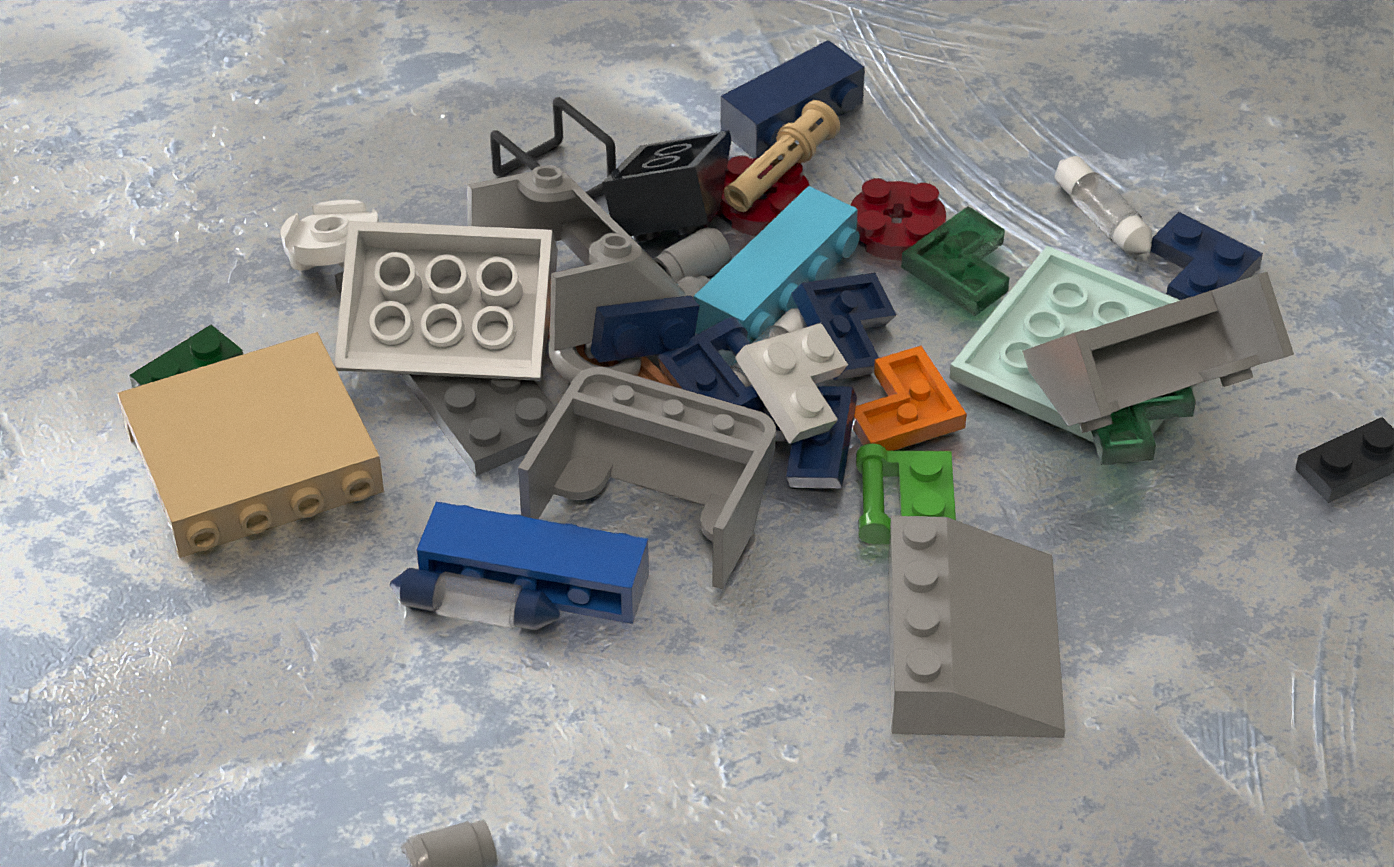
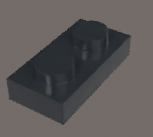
(1349, 460)

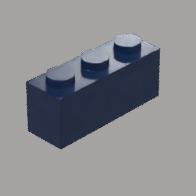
(779, 95)

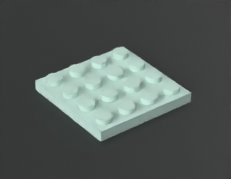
(1047, 302)

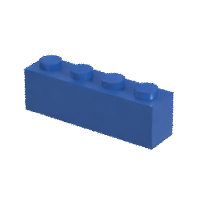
(573, 565)

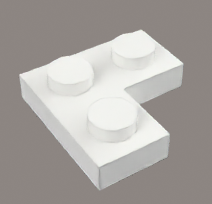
(786, 375)

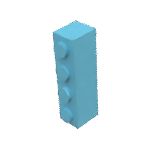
(790, 250)

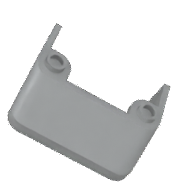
(615, 264)
(1161, 352)
(658, 441)

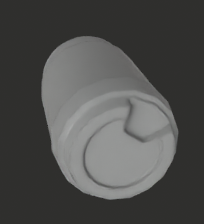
(696, 255)
(452, 846)

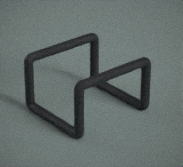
(527, 158)

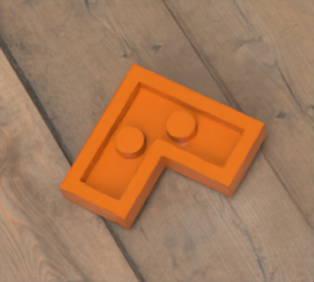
(916, 405)

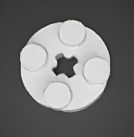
(322, 236)

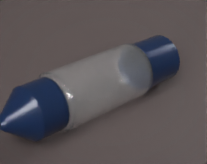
(474, 599)

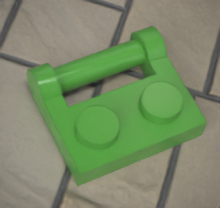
(923, 487)

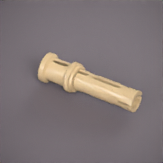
(805, 130)

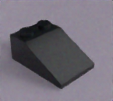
(669, 186)

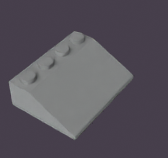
(971, 633)

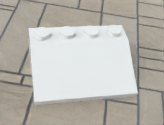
(445, 300)

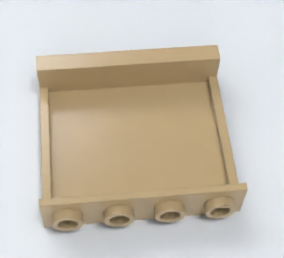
(251, 443)

